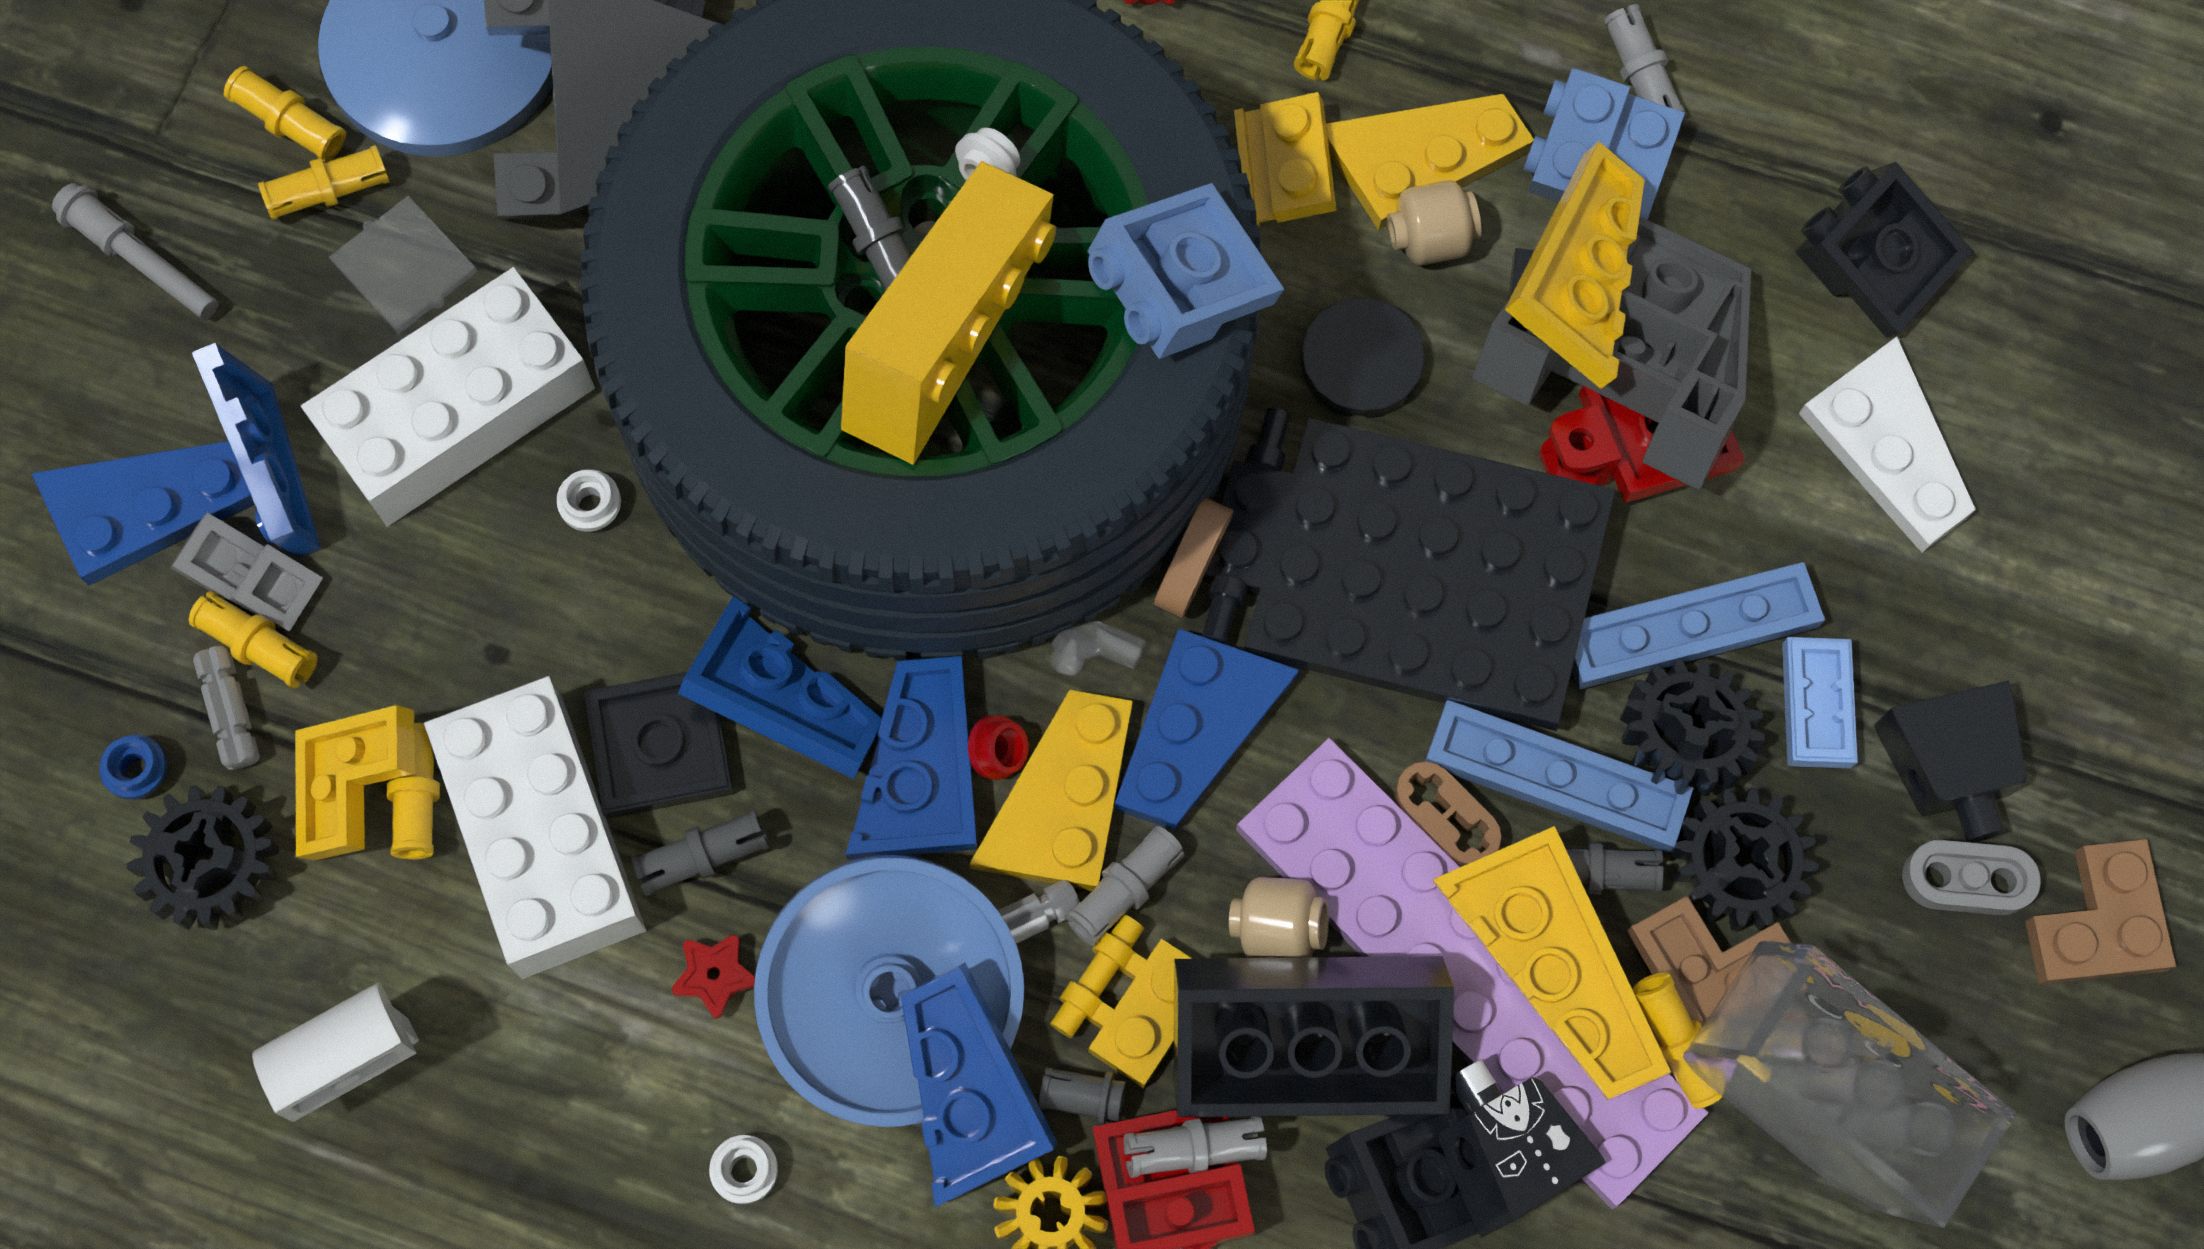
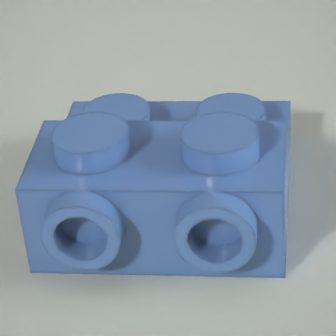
(1602, 111)
(1181, 269)

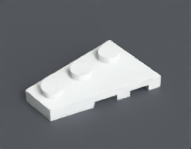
(1892, 445)

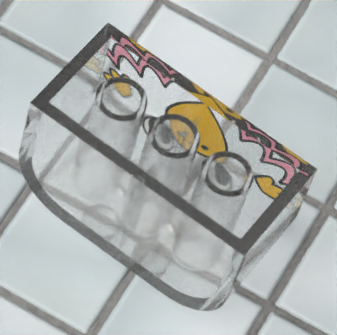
(1848, 1084)

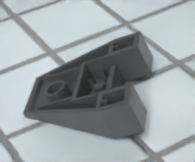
(600, 68)
(1676, 356)

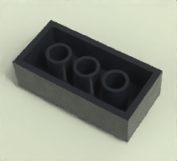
(1312, 1036)

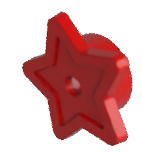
(716, 992)

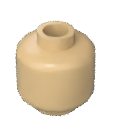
(1435, 222)
(1279, 918)

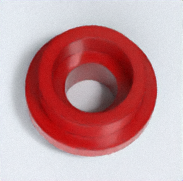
(997, 747)

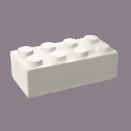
(449, 396)
(534, 828)

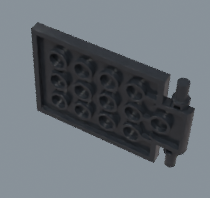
(1410, 567)

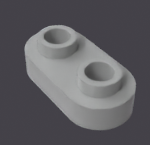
(1967, 877)

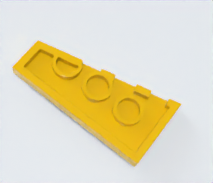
(1581, 266)
(1552, 947)

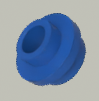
(122, 753)

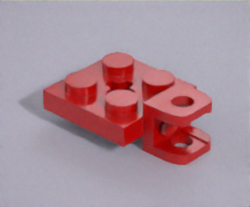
(1612, 441)

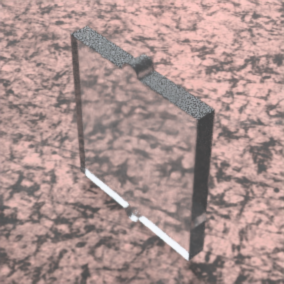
(403, 264)

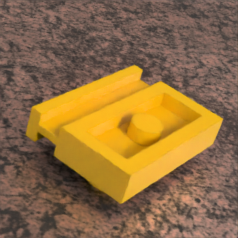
(1287, 158)

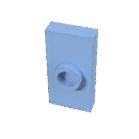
(1819, 702)

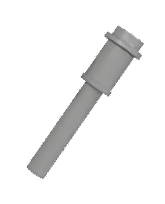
(80, 209)

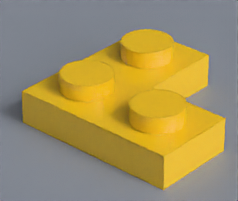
(334, 767)

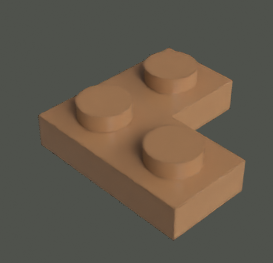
(2120, 930)
(1681, 944)

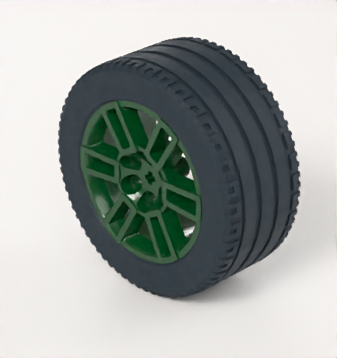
(734, 176)

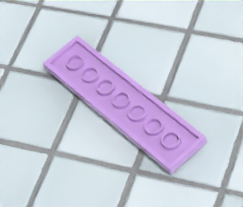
(1378, 881)

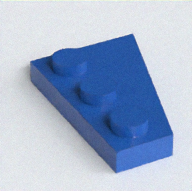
(261, 447)
(139, 504)
(1196, 722)

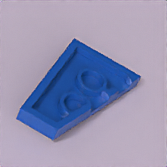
(774, 693)
(921, 767)
(970, 1087)

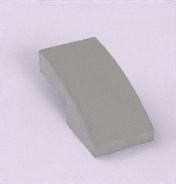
(246, 572)

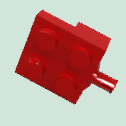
(1170, 1206)

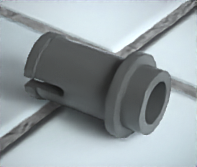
(1083, 1094)

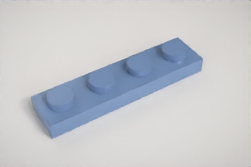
(1696, 625)
(1558, 776)

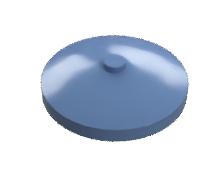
(430, 73)
(845, 958)

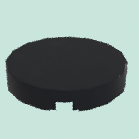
(1362, 357)

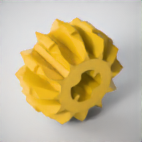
(1070, 1204)

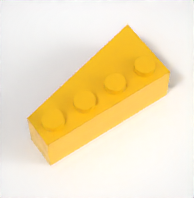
(942, 310)

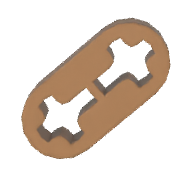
(1193, 557)
(1457, 805)

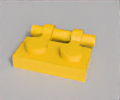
(1142, 1024)

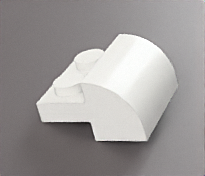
(333, 1053)

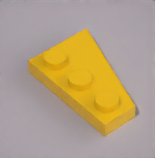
(1425, 147)
(1064, 799)

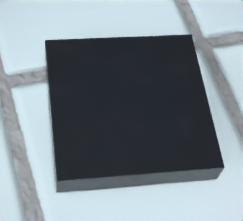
(655, 747)

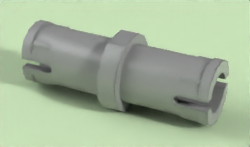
(1641, 60)
(1125, 885)
(1194, 1146)

